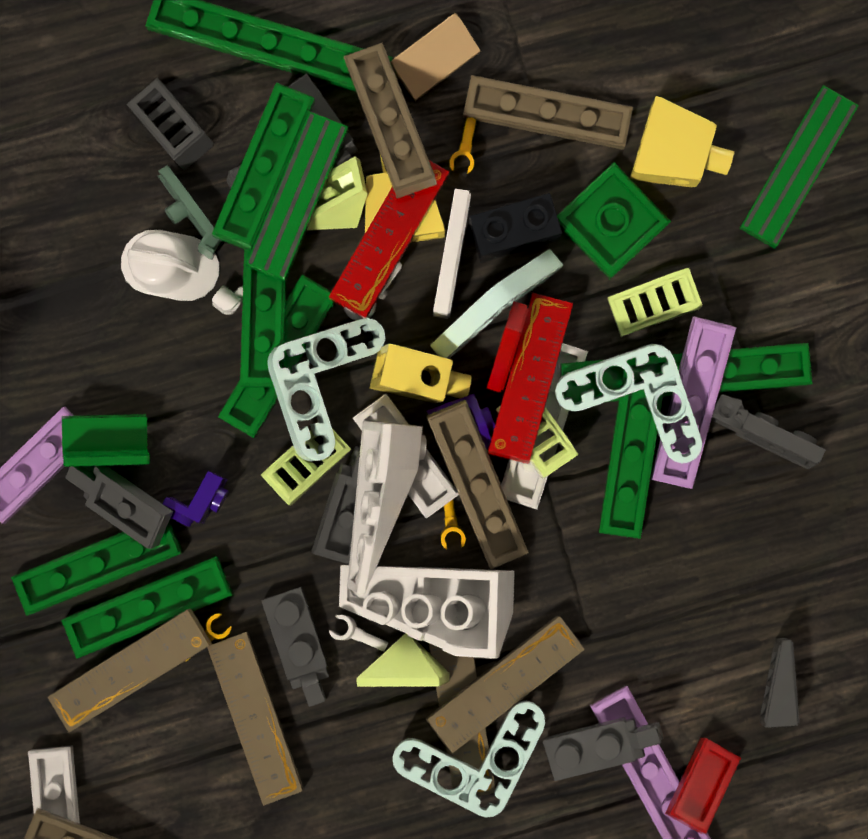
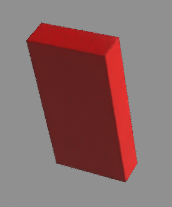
(508, 346)
(703, 785)

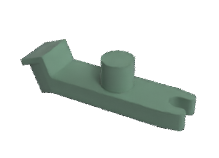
(187, 207)

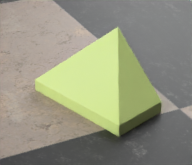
(342, 198)
(404, 665)

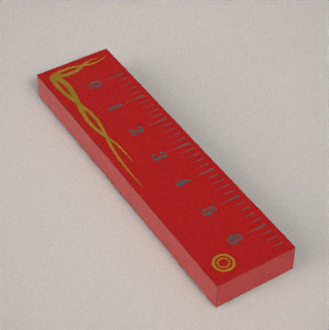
(384, 246)
(530, 378)

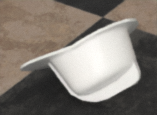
(168, 266)

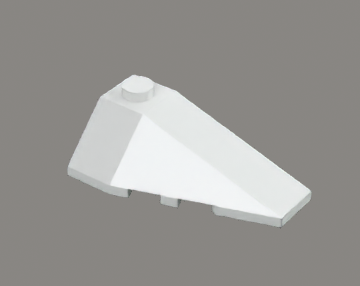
(385, 476)
(447, 607)

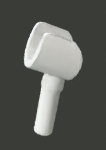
(227, 301)
(358, 634)

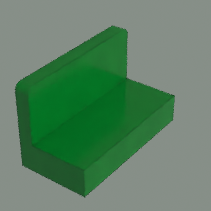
(104, 440)

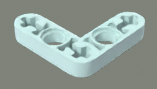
(494, 302)
(304, 380)
(653, 387)
(474, 778)

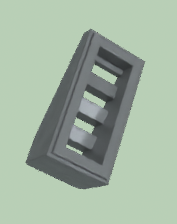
(186, 144)
(780, 694)

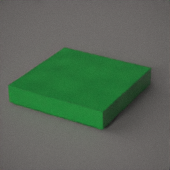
(612, 220)

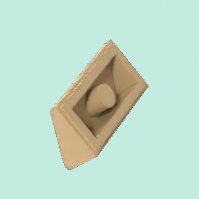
(435, 56)

